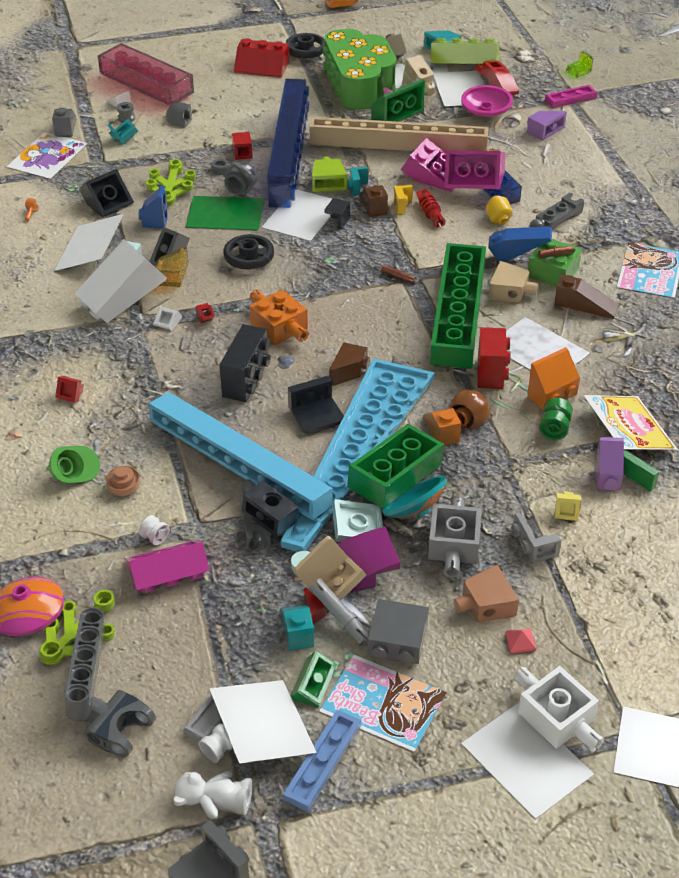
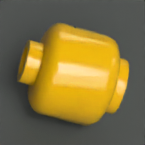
(499, 210)

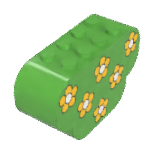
(358, 67)

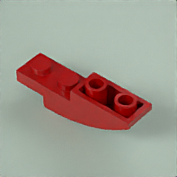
(498, 75)

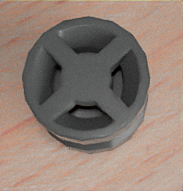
(125, 111)

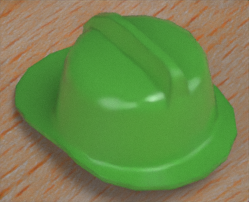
(73, 464)

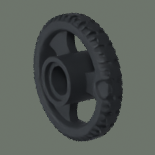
(305, 46)
(249, 252)

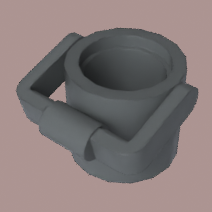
(240, 178)

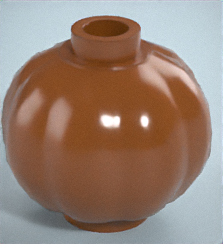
(470, 405)

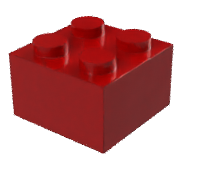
(493, 358)

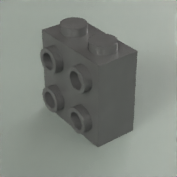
(398, 631)

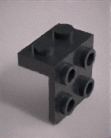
(314, 405)

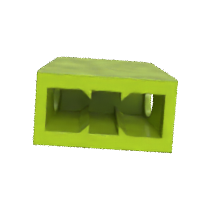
(328, 175)

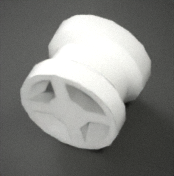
(154, 530)

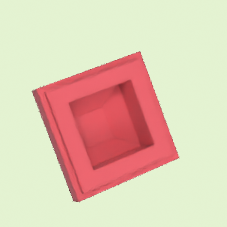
(520, 640)

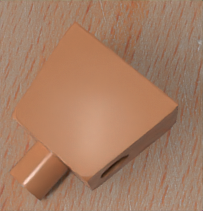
(488, 596)

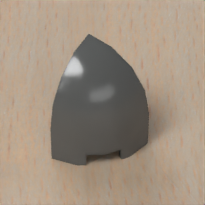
(179, 114)

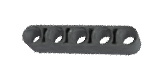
(84, 664)

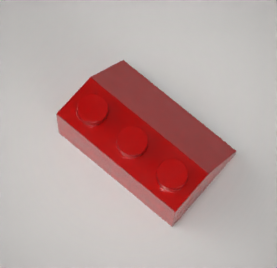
(261, 57)

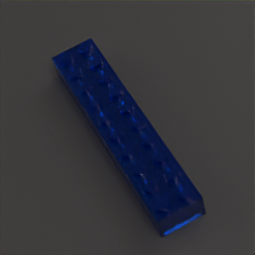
(288, 144)

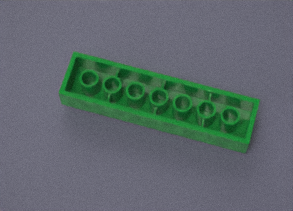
(458, 306)

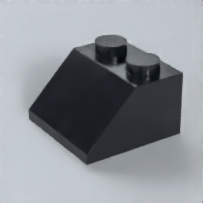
(106, 193)

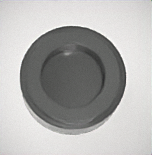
(219, 166)

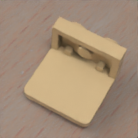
(332, 566)

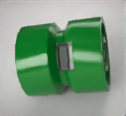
(556, 418)

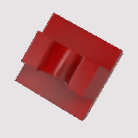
(69, 389)

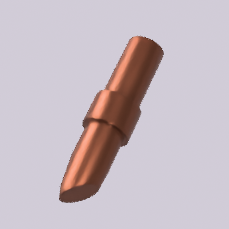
(555, 252)
(397, 274)

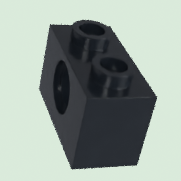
(269, 508)

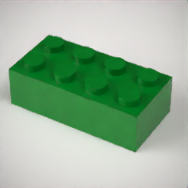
(395, 465)

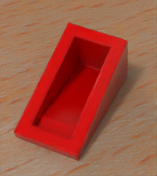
(316, 607)

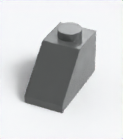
(63, 122)
(168, 242)

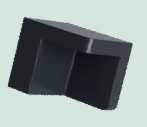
(338, 210)

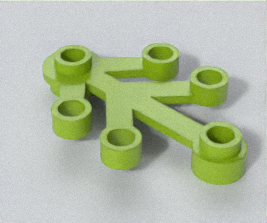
(175, 168)
(103, 600)

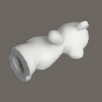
(216, 793)

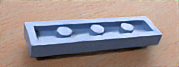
(319, 766)

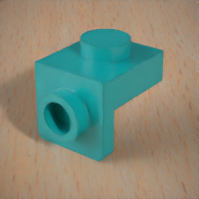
(123, 132)
(357, 177)

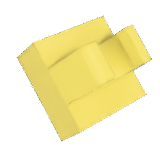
(567, 506)

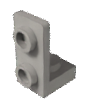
(536, 549)

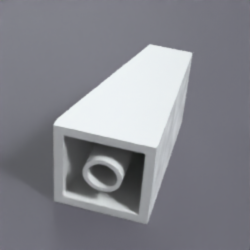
(118, 283)

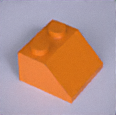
(553, 378)

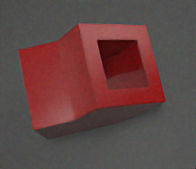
(205, 316)

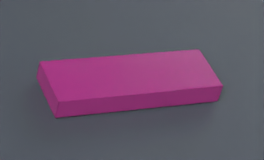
(571, 96)

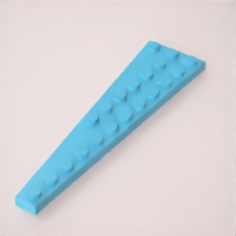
(373, 415)

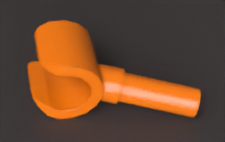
(31, 205)

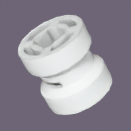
(215, 744)

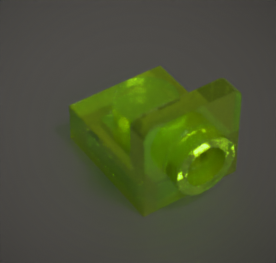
(582, 66)

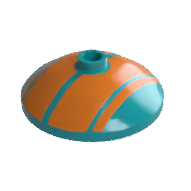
(417, 499)

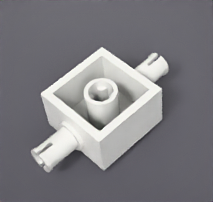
(558, 707)

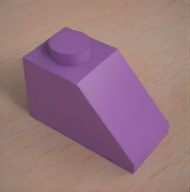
(545, 123)
(609, 463)

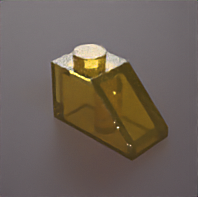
(174, 267)

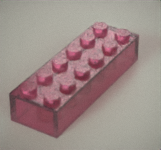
(146, 74)

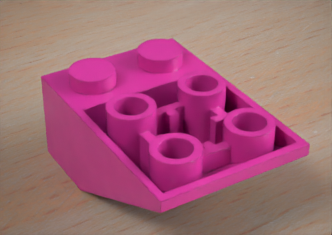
(427, 165)

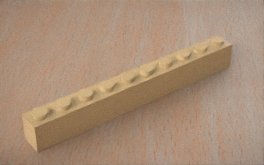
(395, 135)

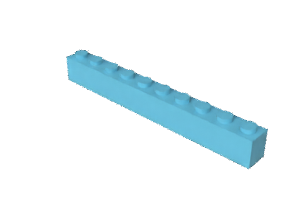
(240, 454)

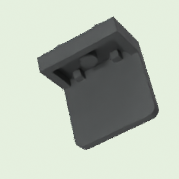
(213, 857)

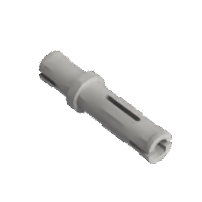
(345, 617)

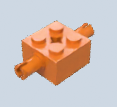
(279, 315)

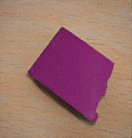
(372, 553)

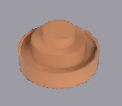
(122, 480)

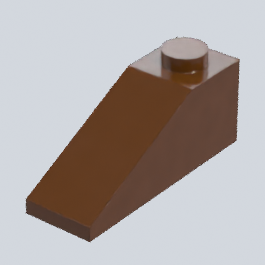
(583, 297)

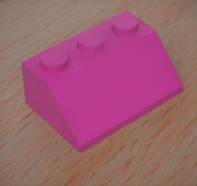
(474, 169)
(168, 565)

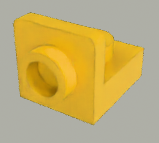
(402, 196)

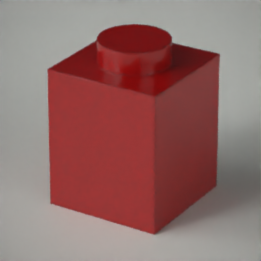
(242, 145)

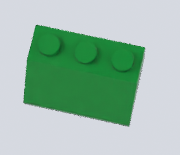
(399, 103)

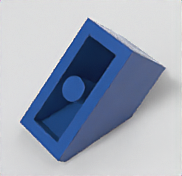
(154, 210)

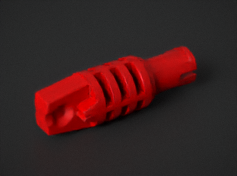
(430, 207)

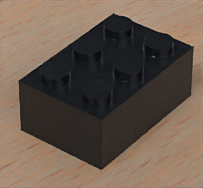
(244, 363)

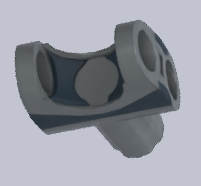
(112, 717)

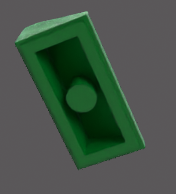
(313, 680)

